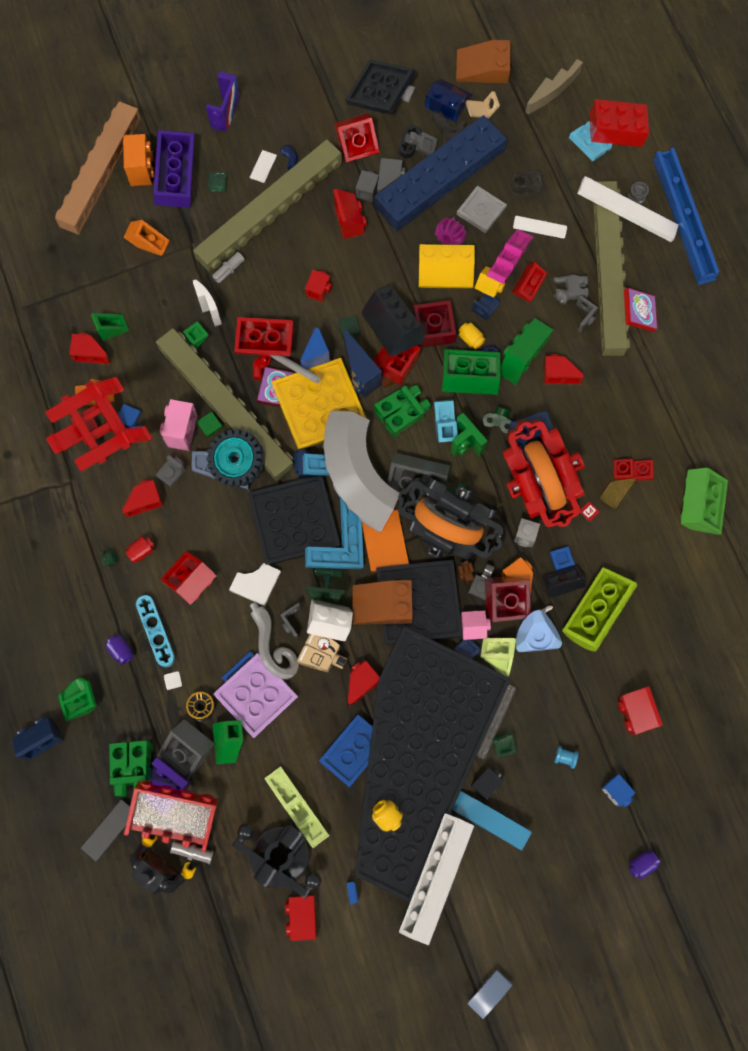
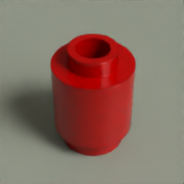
(140, 549)

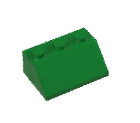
(471, 372)

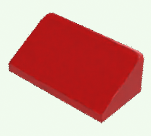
(529, 282)

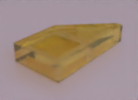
(616, 491)

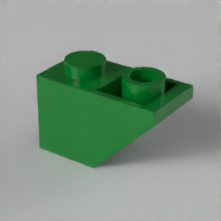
(227, 740)

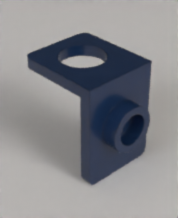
(485, 306)

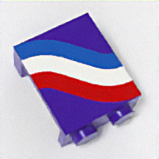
(221, 117)

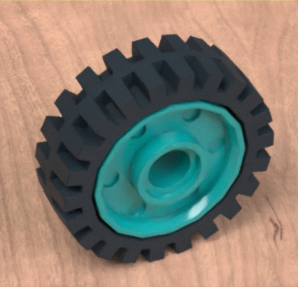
(222, 452)

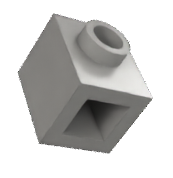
(526, 533)

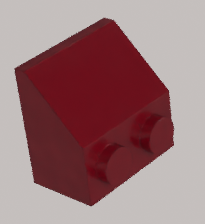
(507, 598)

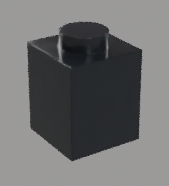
(487, 783)

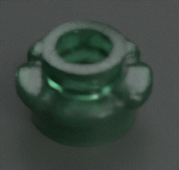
(109, 558)

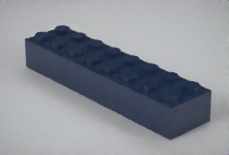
(440, 173)

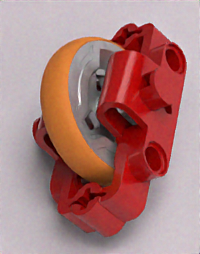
(545, 473)

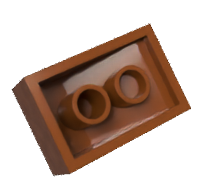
(484, 62)
(383, 603)

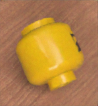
(387, 815)

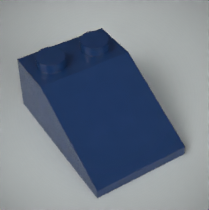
(364, 372)

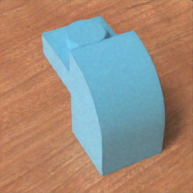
(445, 420)

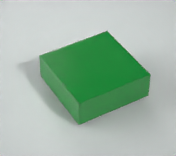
(209, 424)

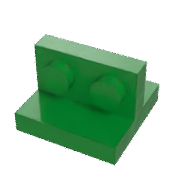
(468, 437)

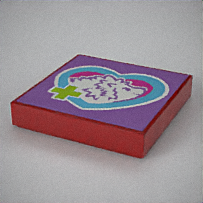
(640, 309)

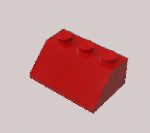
(264, 336)

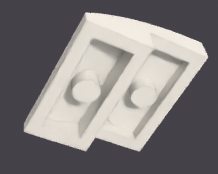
(207, 302)

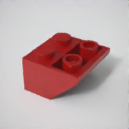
(398, 366)

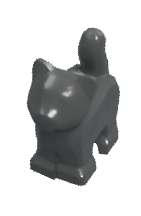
(573, 288)

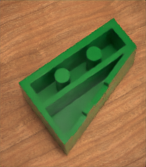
(524, 350)

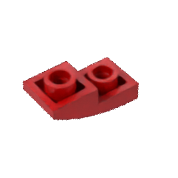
(630, 469)

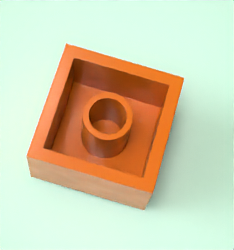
(138, 159)

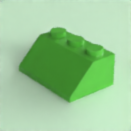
(704, 501)

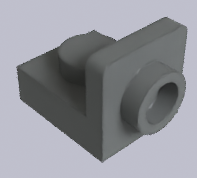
(171, 471)

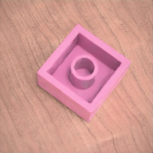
(179, 424)

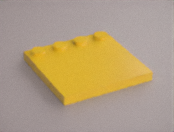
(309, 404)

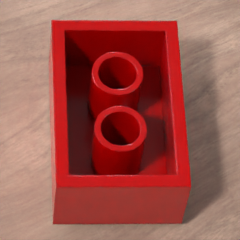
(619, 123)

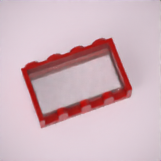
(171, 814)

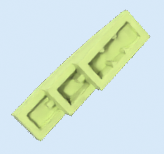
(296, 807)

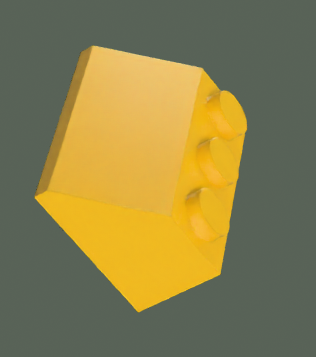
(446, 266)

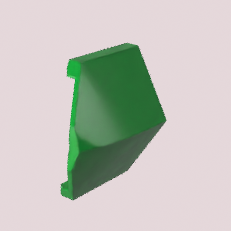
(77, 699)

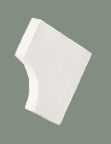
(256, 585)

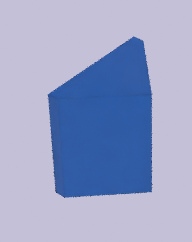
(315, 352)

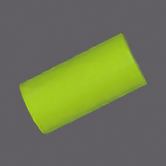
(599, 609)

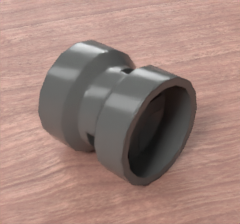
(638, 192)

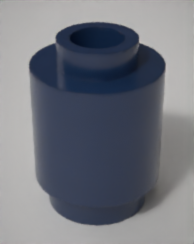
(298, 462)

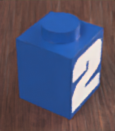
(618, 791)

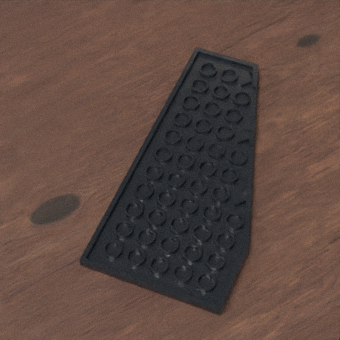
(422, 746)

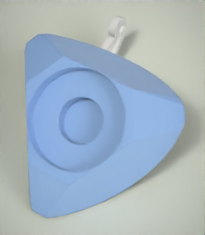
(537, 633)

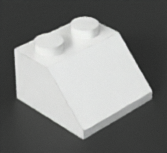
(329, 620)

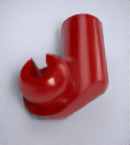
(259, 364)

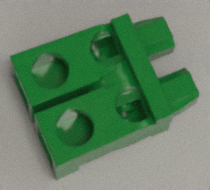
(401, 410)
(129, 764)

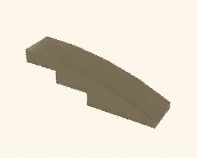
(552, 88)

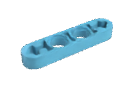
(154, 631)

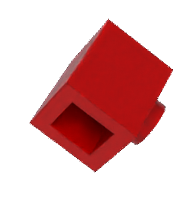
(318, 285)

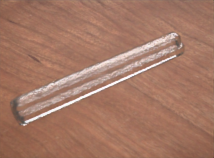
(497, 719)

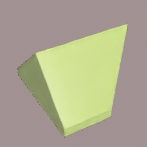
(499, 653)

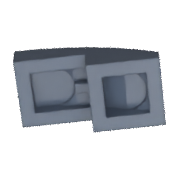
(490, 993)

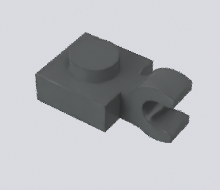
(424, 142)
(478, 585)

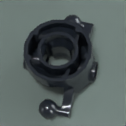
(288, 872)

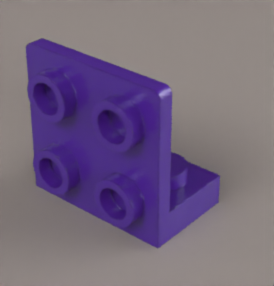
(165, 775)

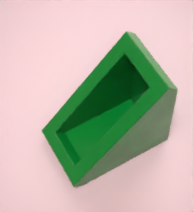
(109, 324)

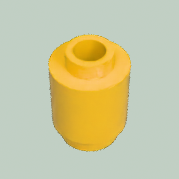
(471, 335)

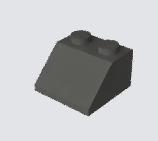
(185, 749)

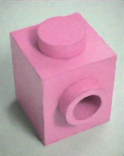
(474, 625)

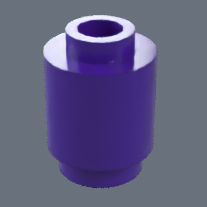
(119, 649)
(644, 864)

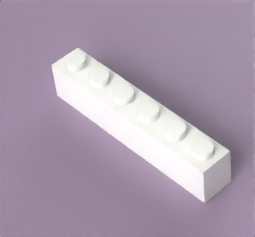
(436, 879)

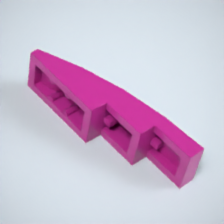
(510, 256)

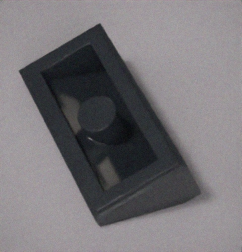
(564, 581)

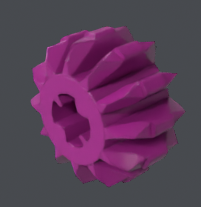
(450, 232)

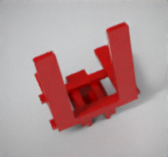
(85, 427)

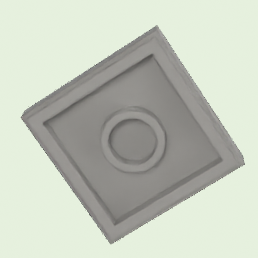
(481, 209)

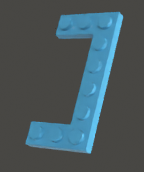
(351, 553)

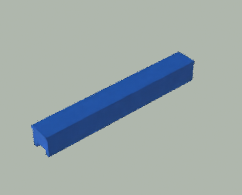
(686, 216)

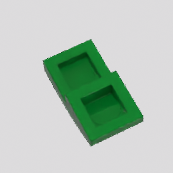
(195, 335)

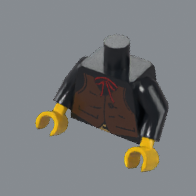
(154, 872)

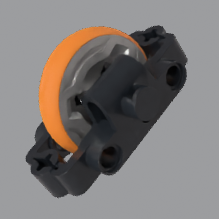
(451, 518)

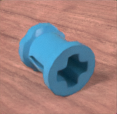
(566, 757)

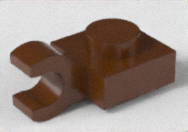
(465, 572)

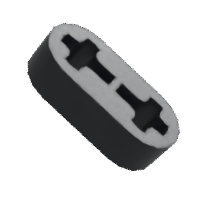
(410, 152)

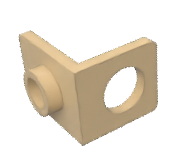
(479, 108)

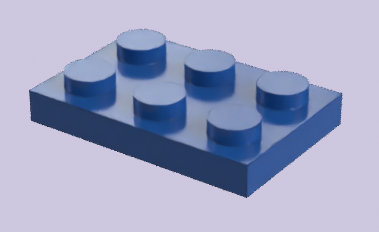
(350, 752)

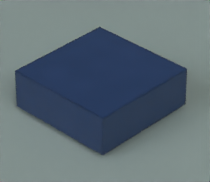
(467, 648)

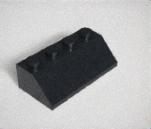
(392, 321)

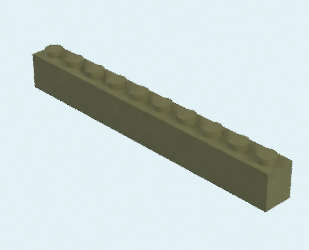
(268, 206)
(610, 278)
(221, 400)

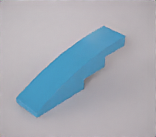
(491, 821)

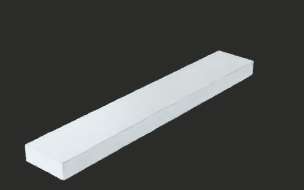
(628, 209)

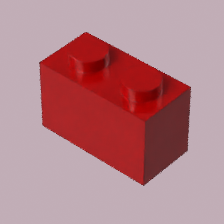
(302, 918)

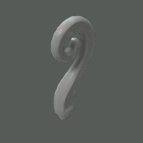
(264, 625)

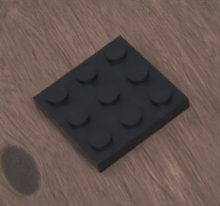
(380, 86)

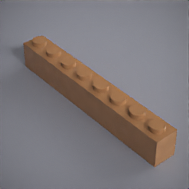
(97, 168)

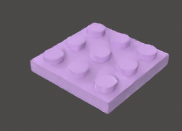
(255, 696)

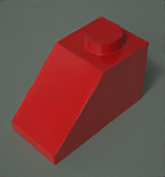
(87, 350)
(560, 371)
(142, 499)
(361, 681)

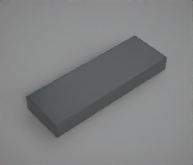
(107, 831)

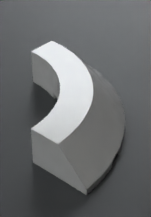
(352, 471)

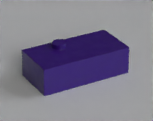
(174, 169)

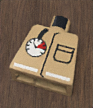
(321, 654)

